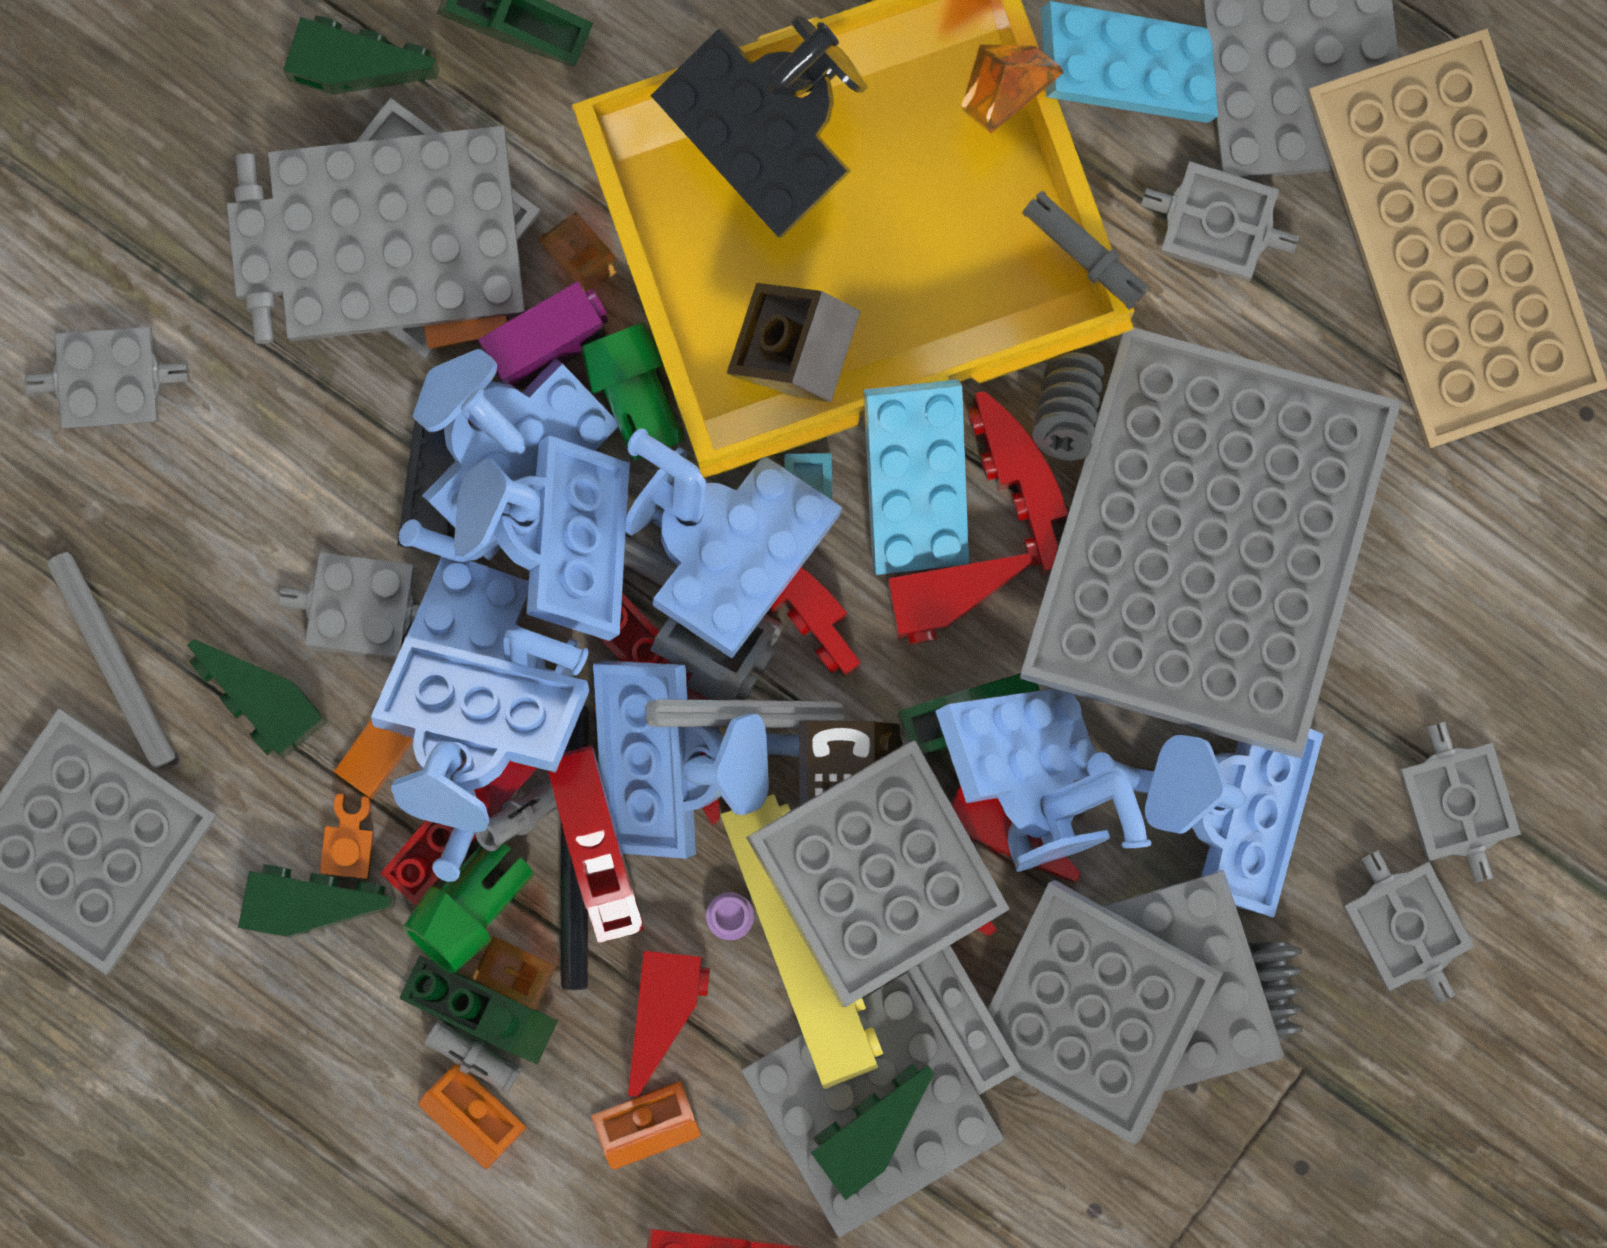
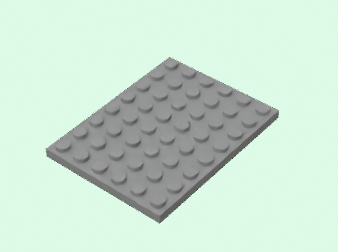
(1211, 541)

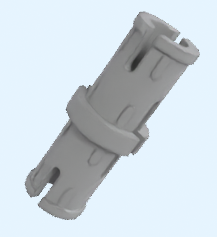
(518, 816)
(473, 1056)

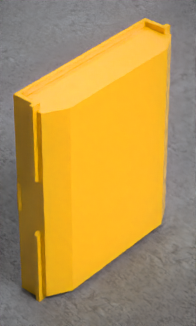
(912, 237)

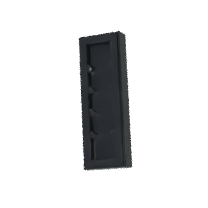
(427, 463)

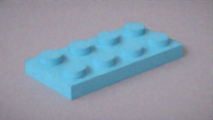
(1130, 62)
(916, 476)

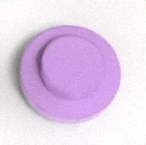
(730, 916)

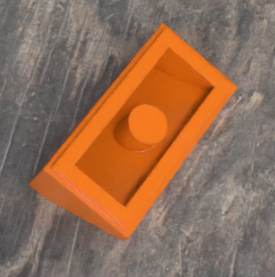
(373, 759)
(471, 1116)
(645, 1125)

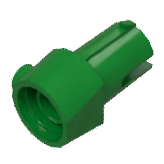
(626, 371)
(453, 920)

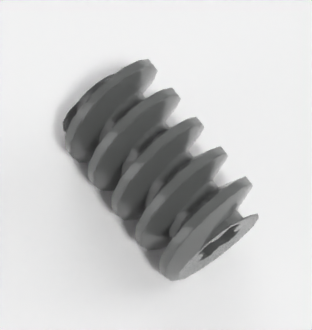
(1068, 406)
(1273, 972)

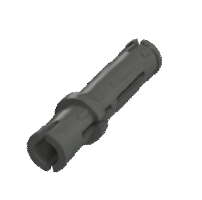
(1086, 250)

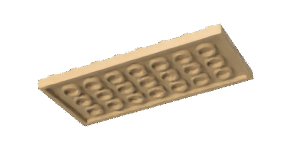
(1457, 238)

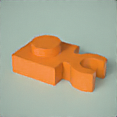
(347, 847)

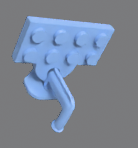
(503, 420)
(555, 524)
(728, 543)
(480, 614)
(473, 711)
(1035, 759)
(658, 772)
(1236, 803)

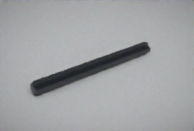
(573, 911)

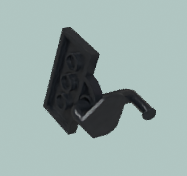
(757, 126)

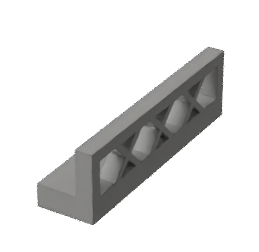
(964, 1020)

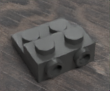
(713, 671)

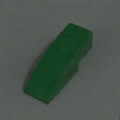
(524, 24)

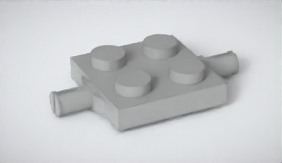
(1219, 221)
(106, 377)
(356, 606)
(1459, 802)
(1408, 926)

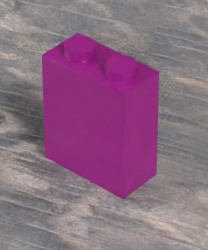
(545, 333)

